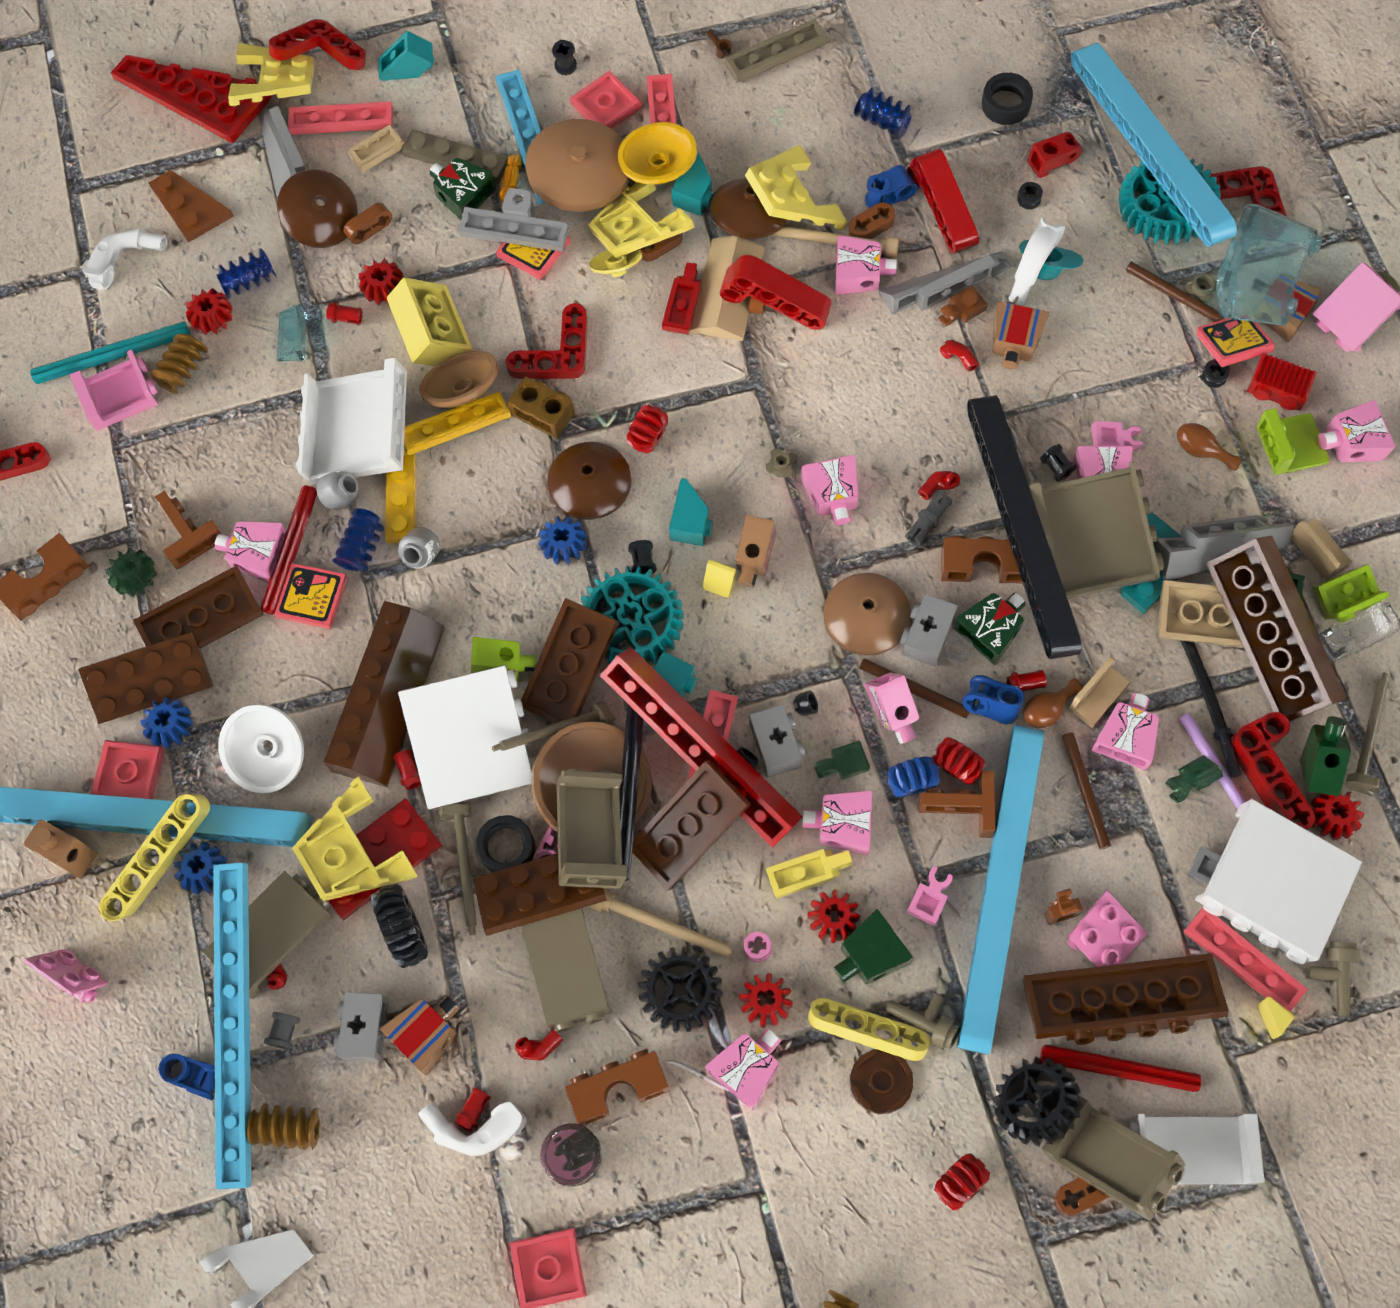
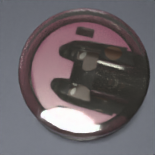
(571, 1155)

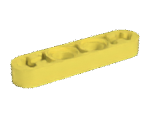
(869, 1025)

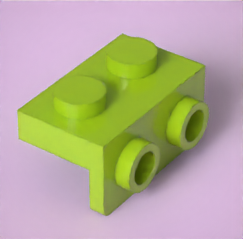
(1348, 593)

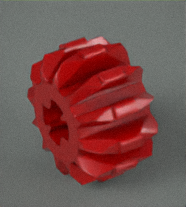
(379, 280)
(209, 311)
(647, 429)
(958, 761)
(1337, 825)
(843, 910)
(765, 989)
(962, 1181)

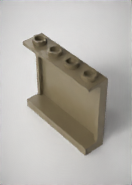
(1099, 531)

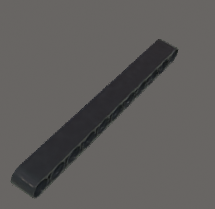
(1024, 529)

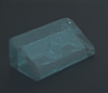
(292, 334)

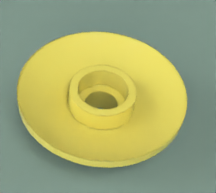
(607, 264)

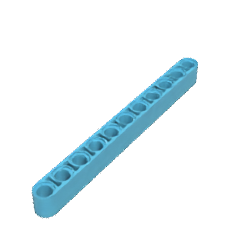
(1154, 145)
(142, 816)
(1000, 891)

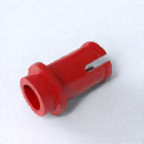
(344, 313)
(1027, 681)
(407, 769)
(472, 1110)

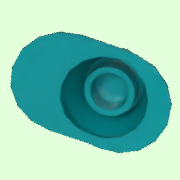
(1057, 261)

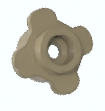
(1202, 280)
(781, 470)

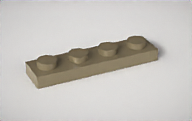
(776, 50)
(437, 149)

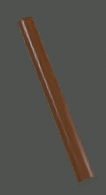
(1173, 292)
(918, 690)
(1086, 791)

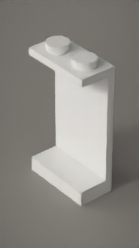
(1211, 1147)

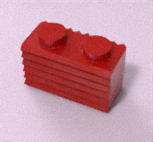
(1281, 382)

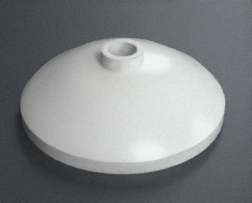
(246, 750)

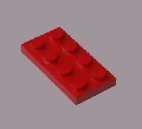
(388, 835)

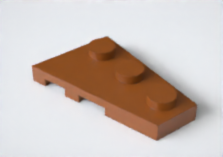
(188, 205)

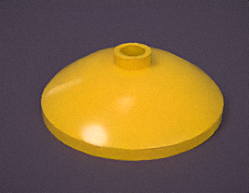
(657, 153)

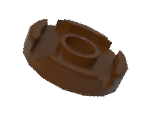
(881, 1082)

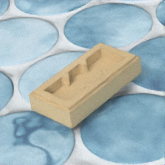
(376, 148)

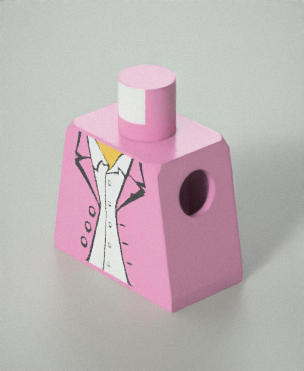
(860, 265)
(1358, 435)
(1101, 459)
(832, 487)
(253, 547)
(887, 695)
(1129, 733)
(843, 821)
(746, 1067)

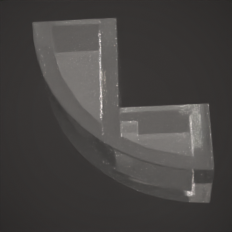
(1360, 632)

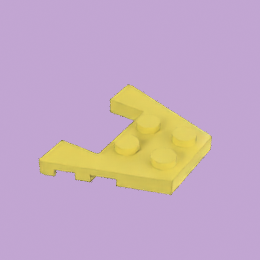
(277, 77)
(783, 193)
(629, 228)
(336, 857)

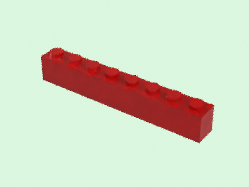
(698, 742)

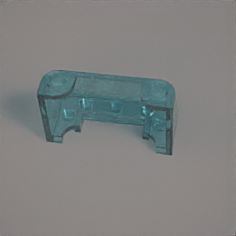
(1264, 266)

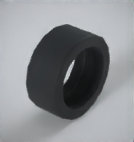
(1007, 82)
(497, 824)

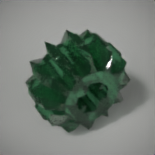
(121, 576)

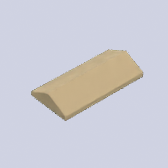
(712, 313)
(1195, 615)

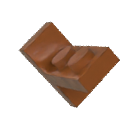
(193, 540)
(965, 803)

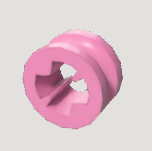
(763, 954)

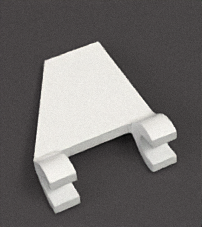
(261, 1263)

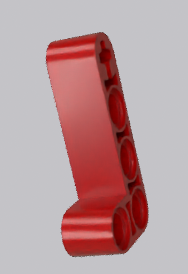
(944, 197)
(775, 289)
(1278, 775)

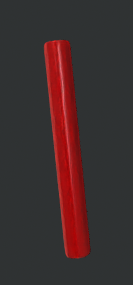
(289, 548)
(1122, 1068)

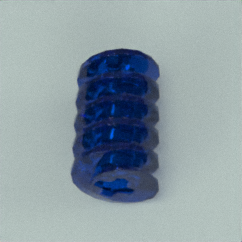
(883, 112)
(245, 272)
(357, 540)

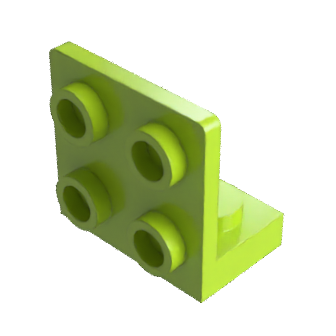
(1290, 442)

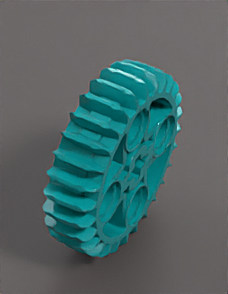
(1154, 211)
(633, 606)

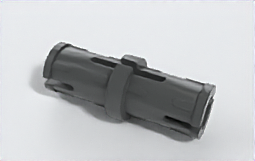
(928, 518)

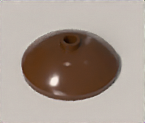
(741, 213)
(306, 220)
(594, 493)

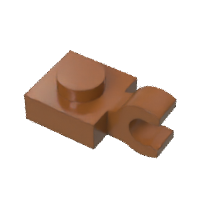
(963, 305)
(1063, 907)

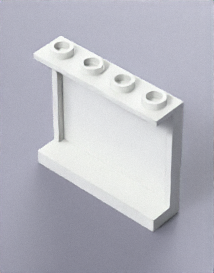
(353, 423)
(454, 732)
(1280, 883)

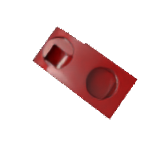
(1053, 153)

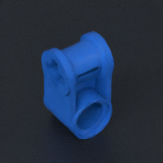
(892, 185)
(996, 699)
(196, 1076)

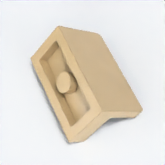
(1320, 548)
(1099, 694)

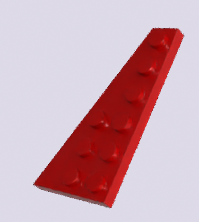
(193, 94)

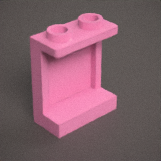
(1357, 308)
(115, 392)

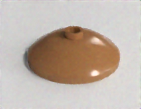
(459, 379)
(863, 629)

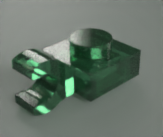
(846, 760)
(1196, 774)

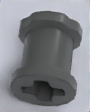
(282, 1030)

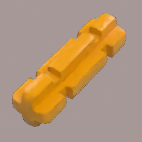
(511, 175)

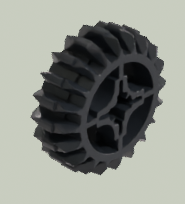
(399, 926)
(671, 999)
(1019, 1095)

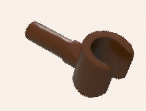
(720, 44)

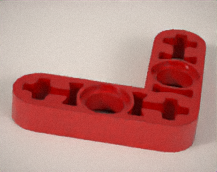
(317, 34)
(1251, 186)
(560, 358)
(29, 465)

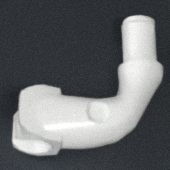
(1036, 252)
(104, 256)
(504, 1124)

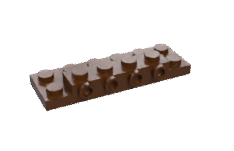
(1125, 999)

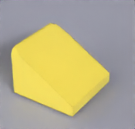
(719, 578)
(1274, 1016)

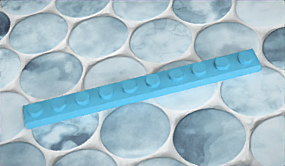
(232, 1026)

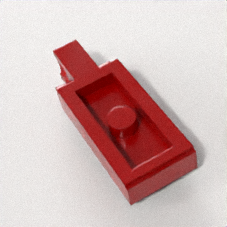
(682, 301)

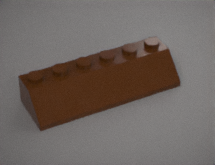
(1276, 629)
(373, 718)

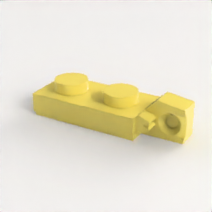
(806, 871)

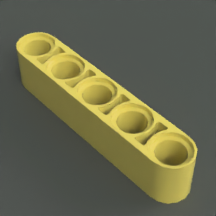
(142, 864)

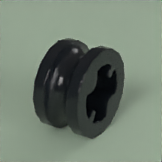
(1031, 188)
(1218, 380)

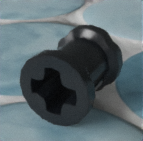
(565, 62)
(1058, 462)
(642, 556)

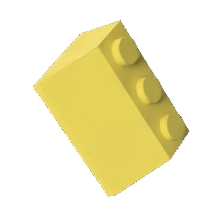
(428, 321)

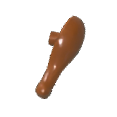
(1201, 443)
(1047, 707)

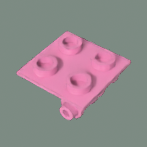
(1106, 933)
(68, 974)

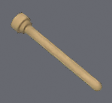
(889, 246)
(661, 924)

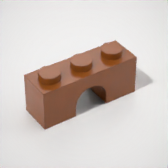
(961, 554)
(60, 567)
(590, 1093)

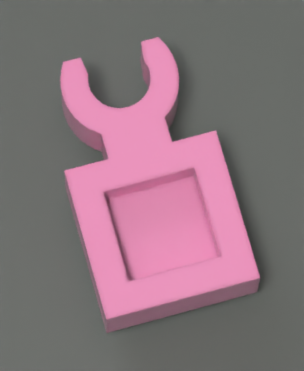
(1112, 434)
(929, 901)

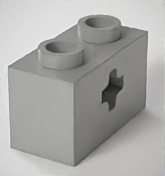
(928, 645)
(775, 757)
(368, 1043)

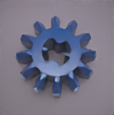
(562, 540)
(156, 726)
(913, 776)
(190, 863)

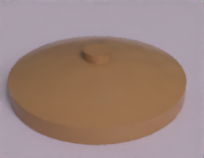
(576, 165)
(589, 748)

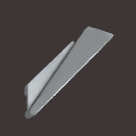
(280, 147)
(943, 284)
(1212, 539)

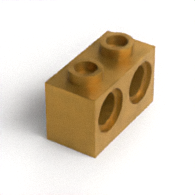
(537, 412)

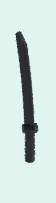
(1222, 732)

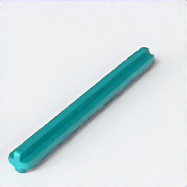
(107, 353)

